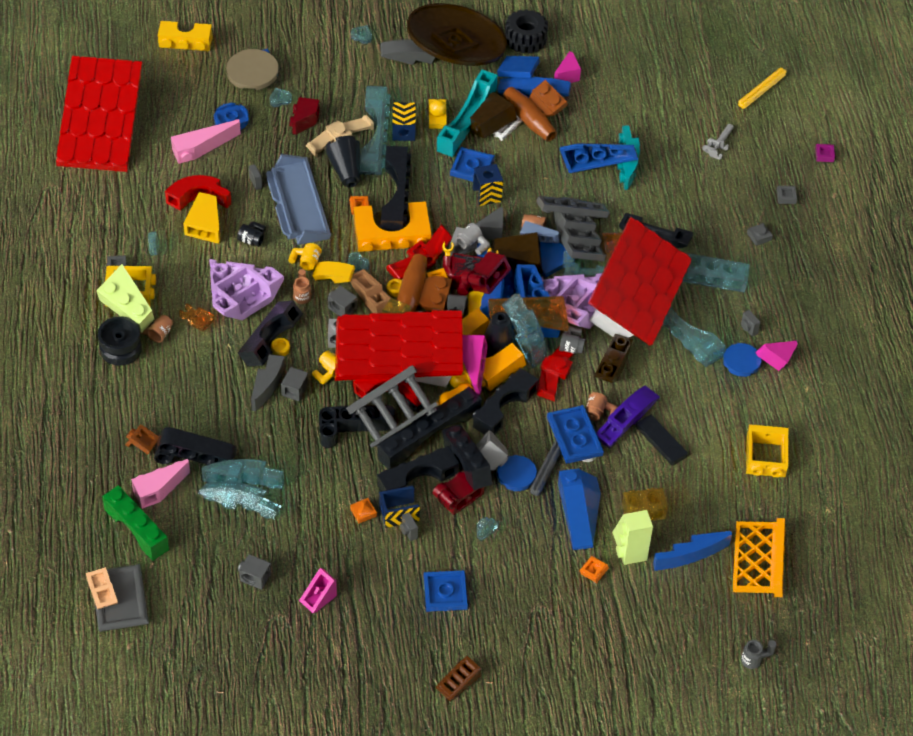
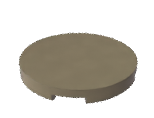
(252, 69)

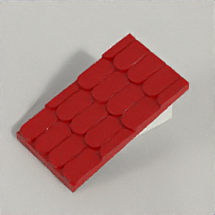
(99, 113)
(638, 284)
(391, 342)

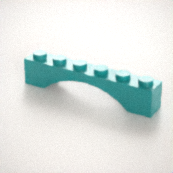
(455, 132)

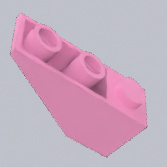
(158, 484)

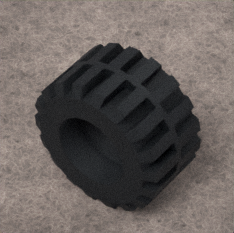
(526, 31)

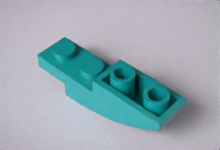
(628, 169)

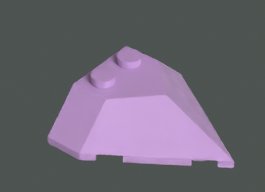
(242, 288)
(576, 295)

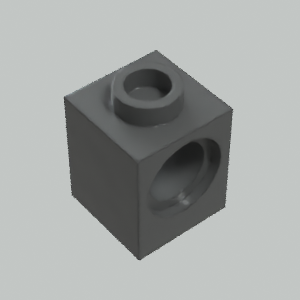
(342, 301)
(294, 384)
(254, 571)

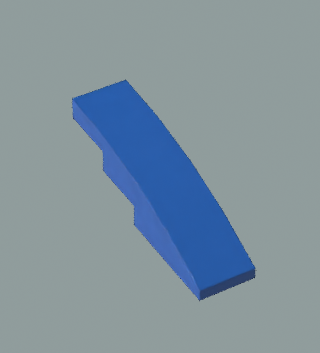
(526, 85)
(698, 548)

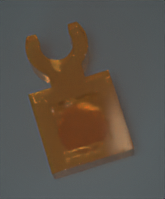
(197, 318)

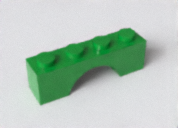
(147, 533)

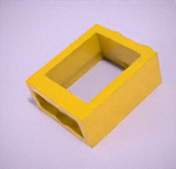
(139, 273)
(767, 435)

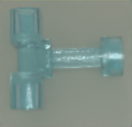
(573, 268)

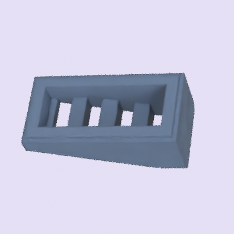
(545, 234)

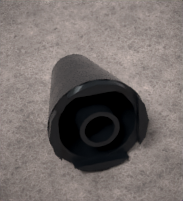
(345, 159)
(499, 334)

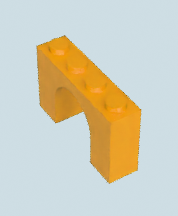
(373, 238)
(499, 366)

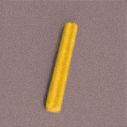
(762, 88)

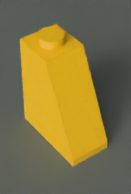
(203, 219)

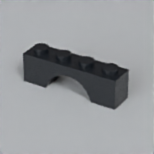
(280, 318)
(519, 387)
(473, 462)
(438, 464)

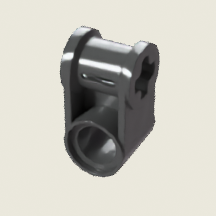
(457, 303)

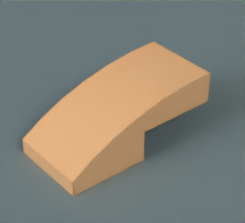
(101, 588)

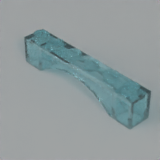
(372, 154)
(702, 344)

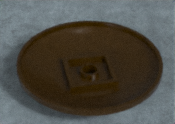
(456, 34)

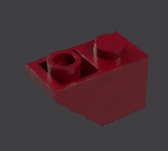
(305, 114)

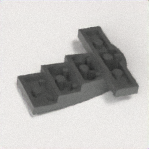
(576, 226)

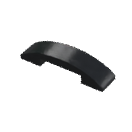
(679, 238)

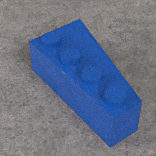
(529, 284)

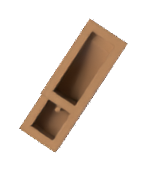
(369, 291)

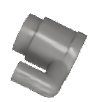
(469, 236)

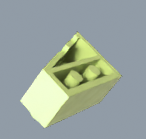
(125, 298)
(633, 537)

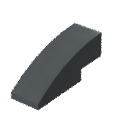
(404, 51)
(267, 381)

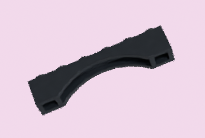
(396, 166)
(403, 443)

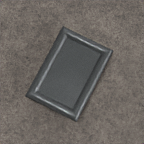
(131, 600)

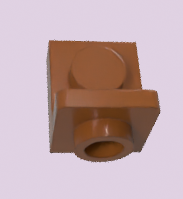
(142, 438)

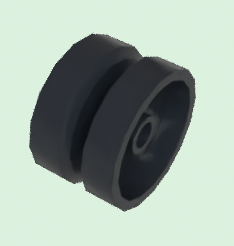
(119, 340)

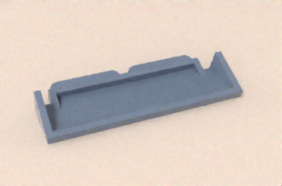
(297, 200)

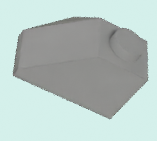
(493, 450)

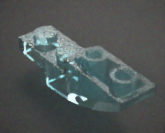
(528, 330)
(242, 471)
(233, 493)

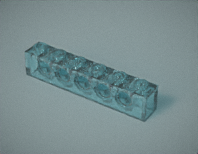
(717, 273)

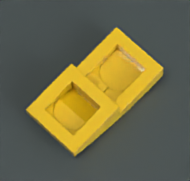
(336, 271)

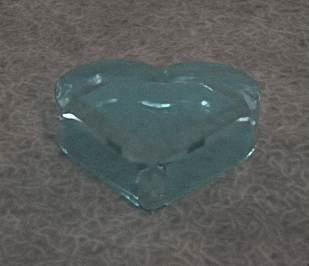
(361, 34)
(280, 97)
(153, 243)
(358, 261)
(486, 527)

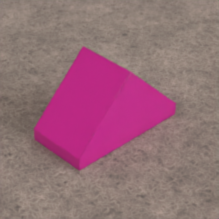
(569, 69)
(777, 353)
(320, 591)

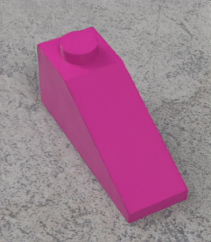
(474, 359)

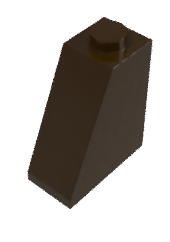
(492, 115)
(520, 249)

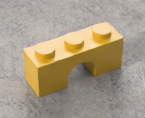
(197, 39)

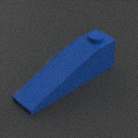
(595, 155)

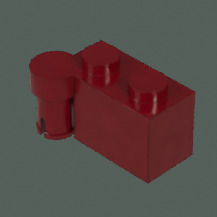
(487, 273)
(456, 493)

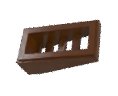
(468, 669)

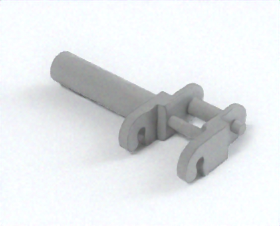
(719, 143)

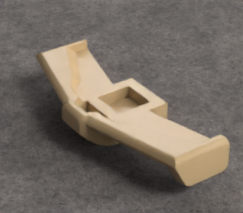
(336, 130)

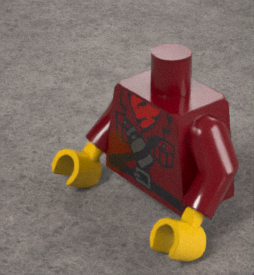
(456, 265)

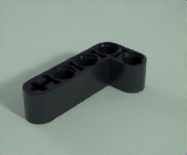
(339, 420)
(192, 447)

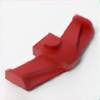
(431, 251)
(553, 367)

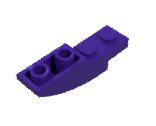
(626, 415)

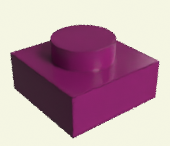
(824, 152)

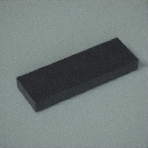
(661, 440)

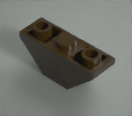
(614, 359)

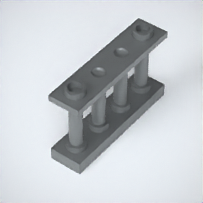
(392, 387)

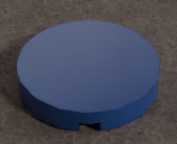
(231, 112)
(741, 359)
(517, 473)

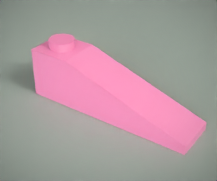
(199, 142)

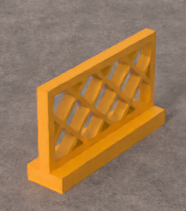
(776, 561)

